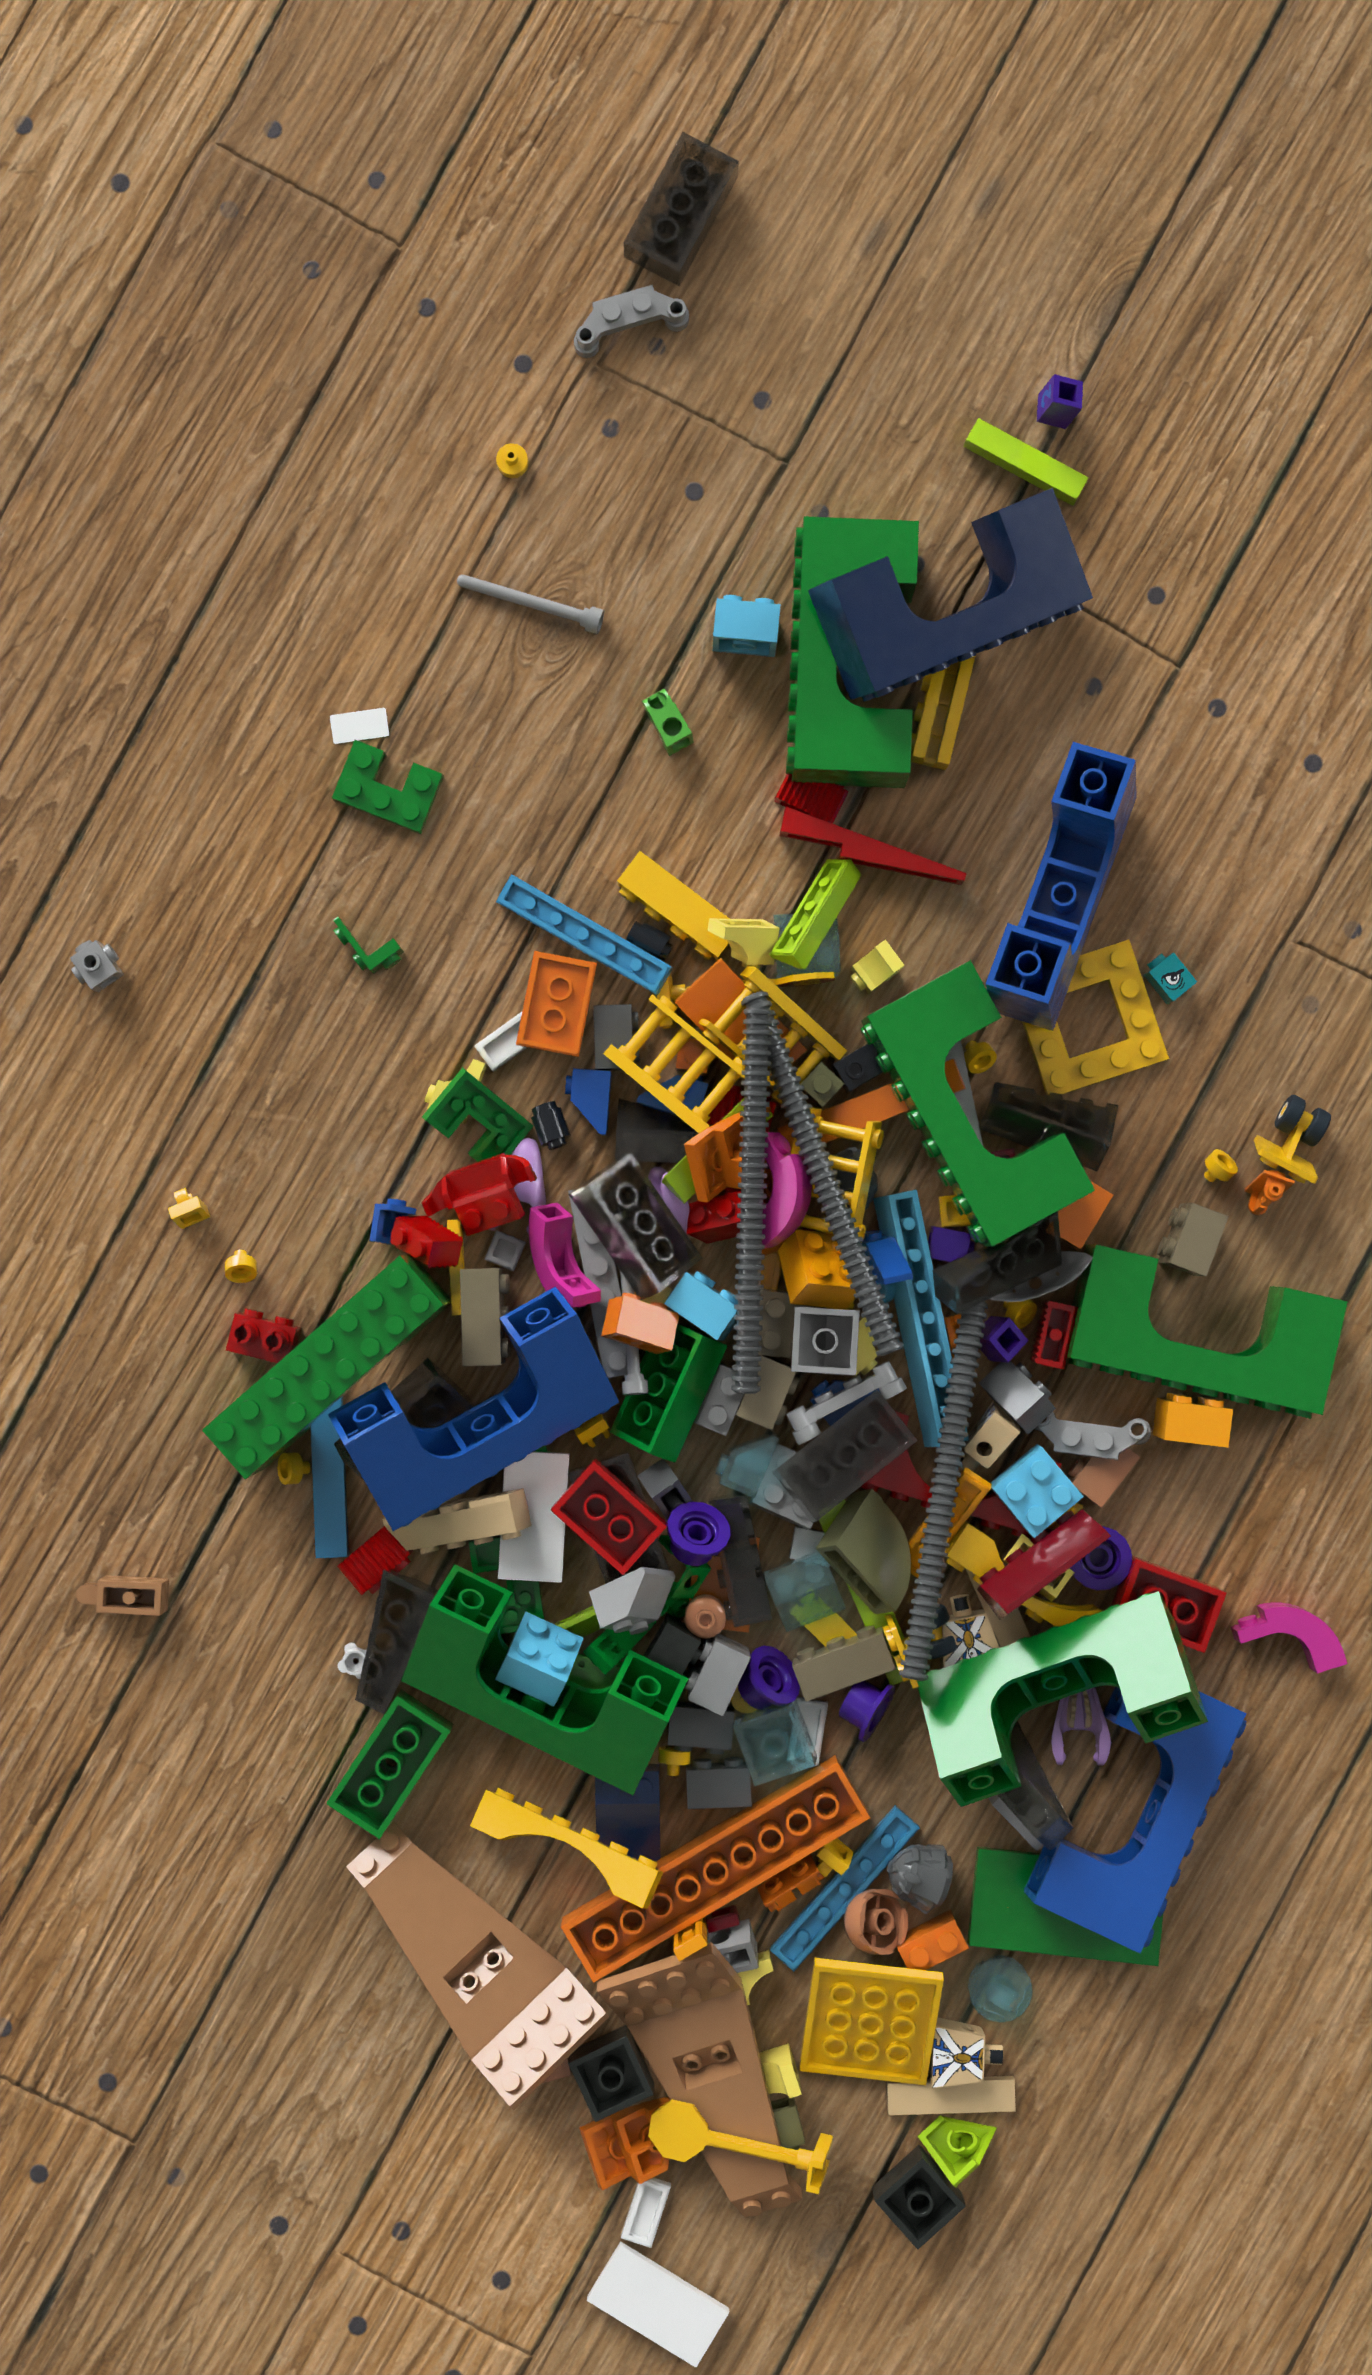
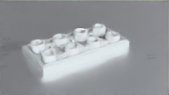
(540, 1548)
(658, 2304)

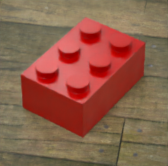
(609, 1516)
(1190, 1601)

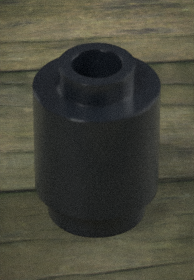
(650, 940)
(550, 1125)

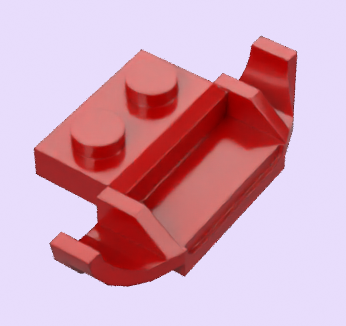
(482, 1192)

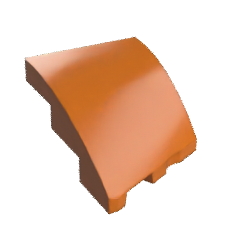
(715, 1157)
(621, 2145)

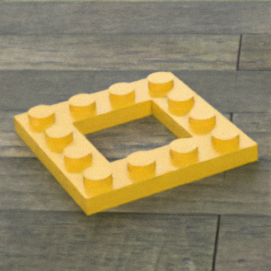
(1143, 1042)

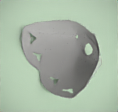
(1069, 1270)

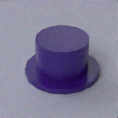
(697, 1532)
(1106, 1564)
(768, 1679)
(866, 1707)

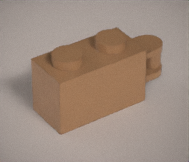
(126, 1595)

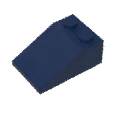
(631, 1818)

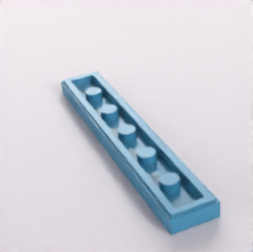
(584, 934)
(328, 1489)
(834, 1897)

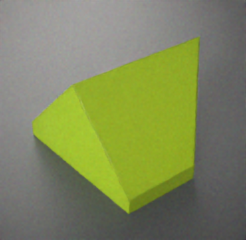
(957, 2146)

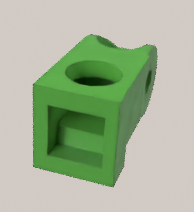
(668, 722)

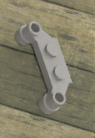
(626, 312)
(804, 1420)
(1092, 1439)

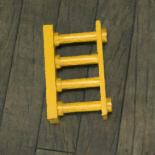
(801, 1025)
(649, 1076)
(872, 1140)

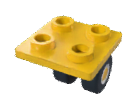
(1301, 1126)
(941, 1645)

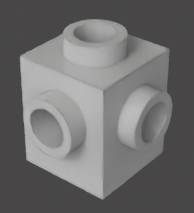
(103, 973)

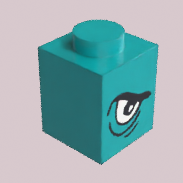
(1169, 977)

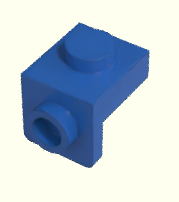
(384, 1219)

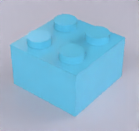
(746, 626)
(704, 1305)
(1035, 1490)
(539, 1659)

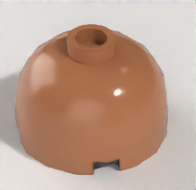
(876, 1921)

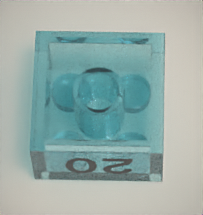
(775, 1742)

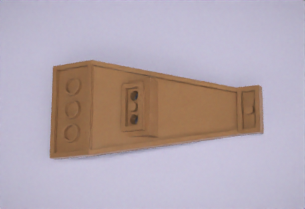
(521, 2011)
(705, 2053)

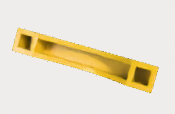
(979, 1554)
(625, 1875)

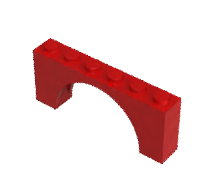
(905, 1482)

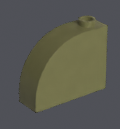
(869, 1551)

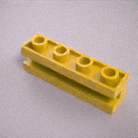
(940, 714)
(674, 903)

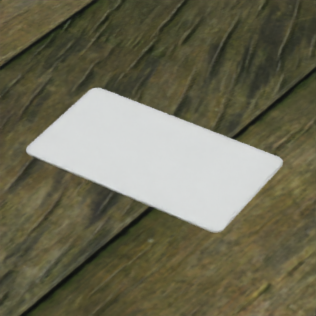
(359, 725)

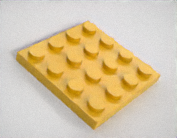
(870, 2021)

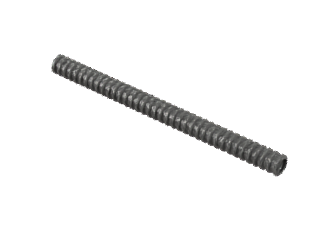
(827, 1186)
(752, 1204)
(943, 1492)

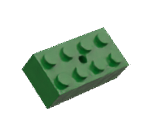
(676, 1390)
(372, 1788)

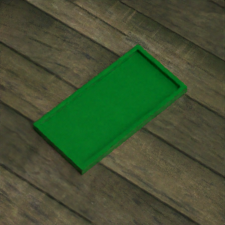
(1026, 1927)

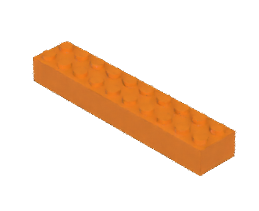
(718, 1867)

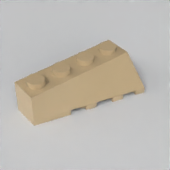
(465, 1520)

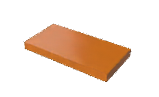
(713, 995)

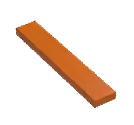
(873, 1106)

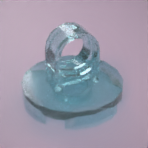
(1000, 1989)

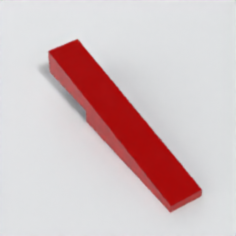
(863, 849)

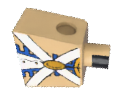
(994, 1428)
(970, 1630)
(960, 2054)

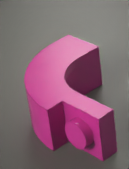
(790, 1191)
(554, 1257)
(1316, 1637)

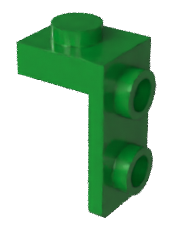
(385, 956)
(612, 1647)

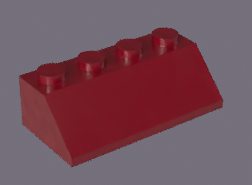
(1042, 1563)

